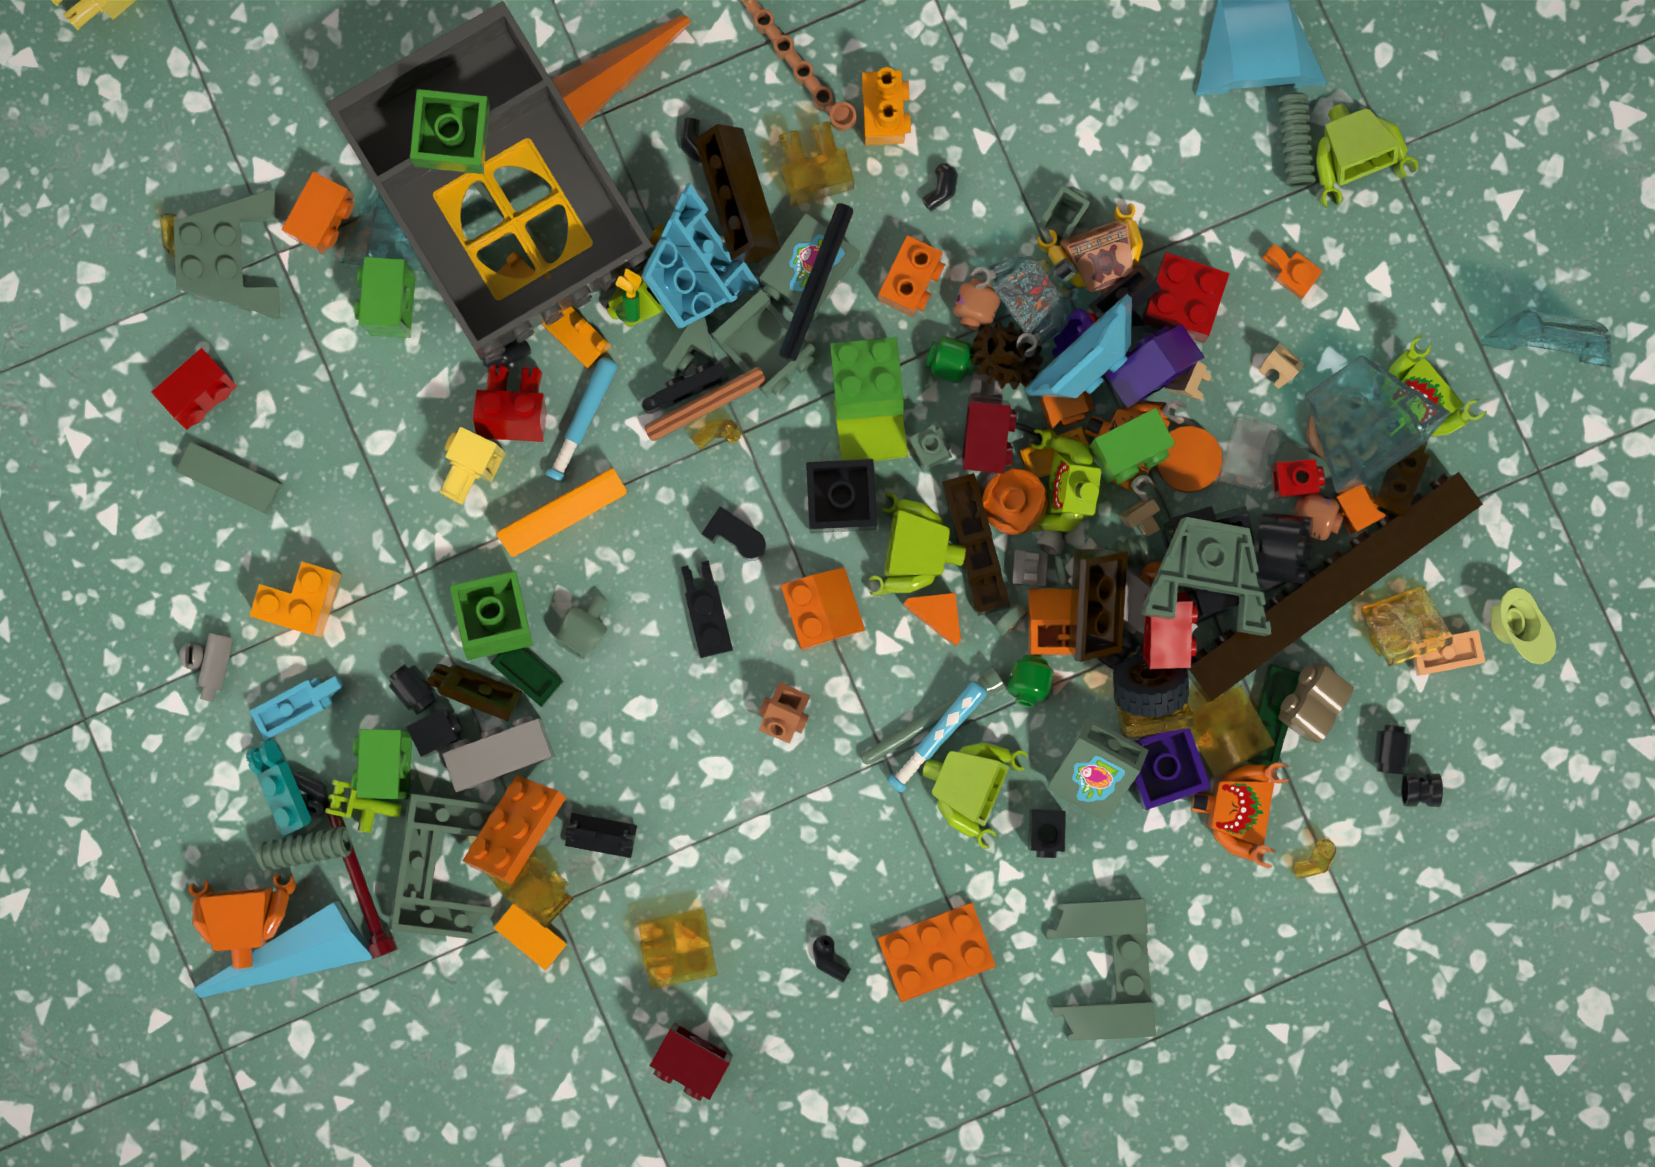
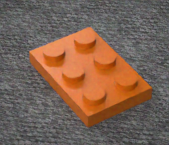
(514, 829)
(936, 952)

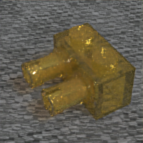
(816, 176)

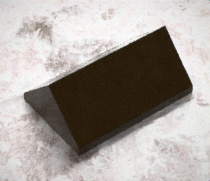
(1097, 603)

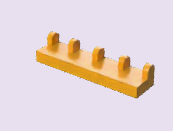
(571, 329)

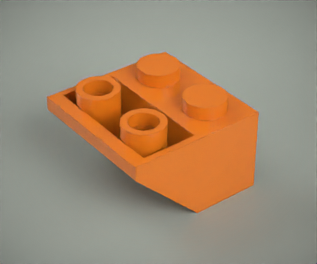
(1049, 622)

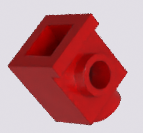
(1285, 478)

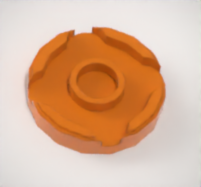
(1192, 460)
(1015, 501)

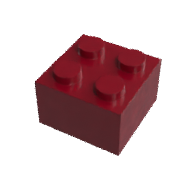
(987, 435)
(690, 1062)

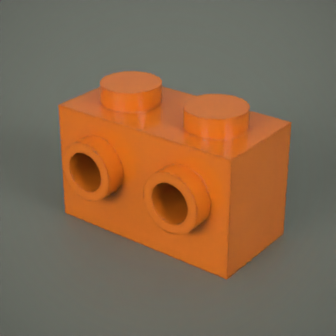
(319, 213)
(910, 277)

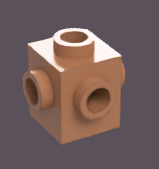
(783, 719)

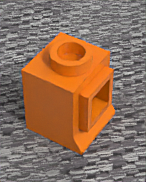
(1065, 410)
(1358, 508)

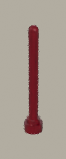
(380, 941)

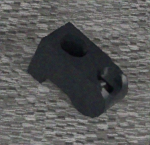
(745, 538)

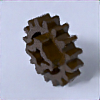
(1002, 358)

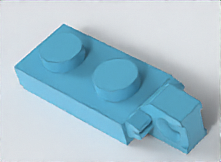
(295, 706)

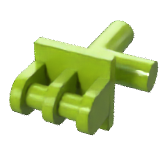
(367, 805)

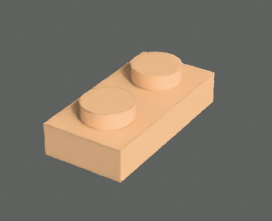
(1463, 652)

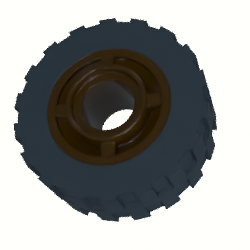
(1148, 690)

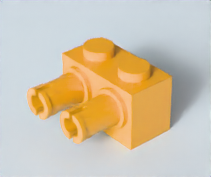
(884, 107)

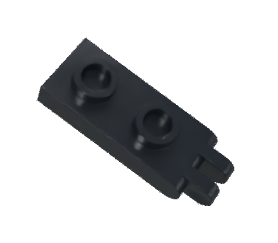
(681, 389)

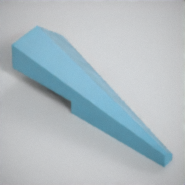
(309, 947)

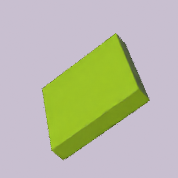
(872, 438)

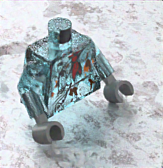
(1033, 295)

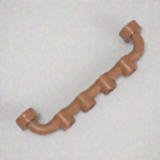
(841, 114)

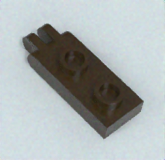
(1401, 482)
(475, 690)

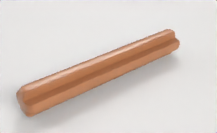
(705, 404)

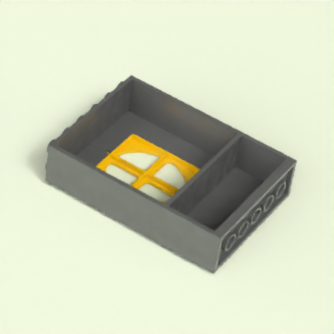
(526, 130)

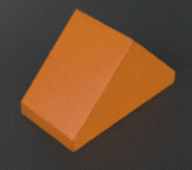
(938, 613)

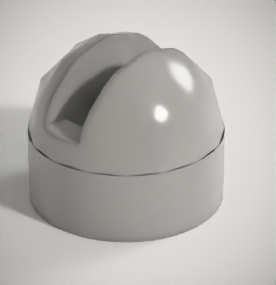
(1051, 542)
(197, 655)

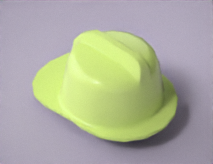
(1523, 625)

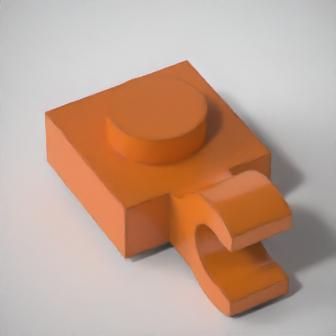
(1296, 273)

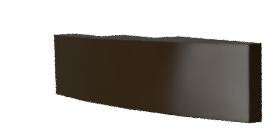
(974, 533)

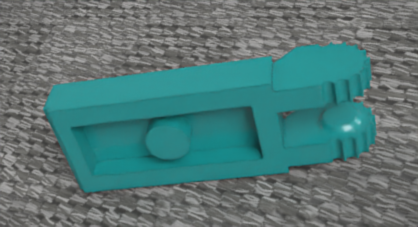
(279, 787)

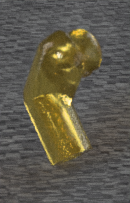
(167, 232)
(717, 429)
(1319, 861)

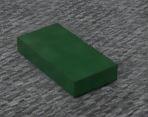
(528, 674)

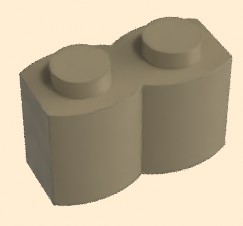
(1315, 702)

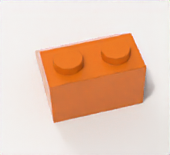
(822, 608)

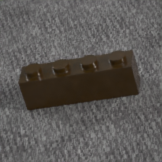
(737, 193)

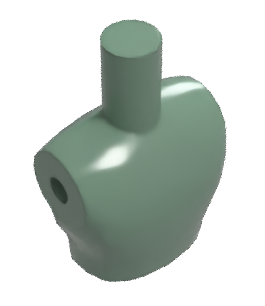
(581, 629)

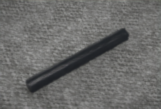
(816, 282)

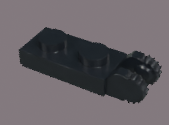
(707, 614)

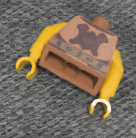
(1100, 254)

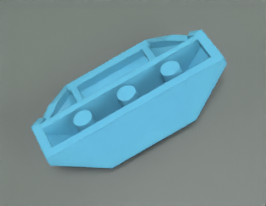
(1089, 356)

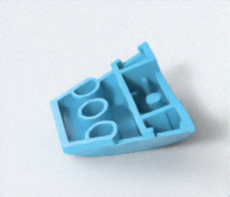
(1257, 47)
(692, 265)

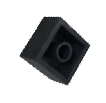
(841, 496)

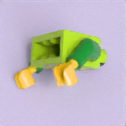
(633, 298)

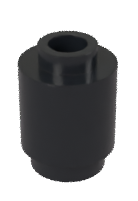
(412, 689)
(1392, 750)

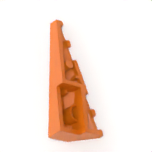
(597, 81)

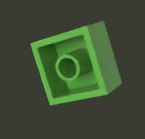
(450, 131)
(386, 297)
(867, 378)
(1131, 446)
(491, 615)
(382, 764)

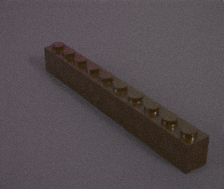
(1335, 584)

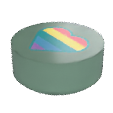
(1010, 620)

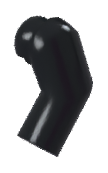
(689, 132)
(945, 189)
(513, 353)
(315, 791)
(826, 960)

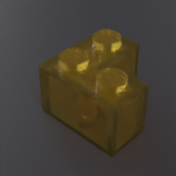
(537, 891)

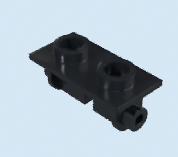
(600, 835)

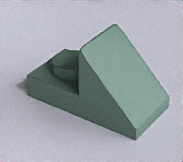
(693, 338)

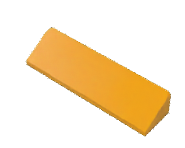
(562, 512)

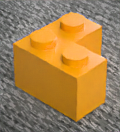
(305, 607)

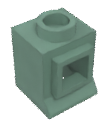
(1074, 200)
(930, 447)

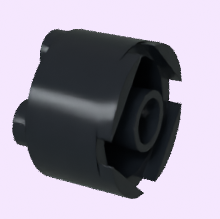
(1284, 547)

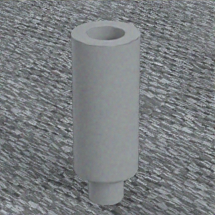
(214, 665)

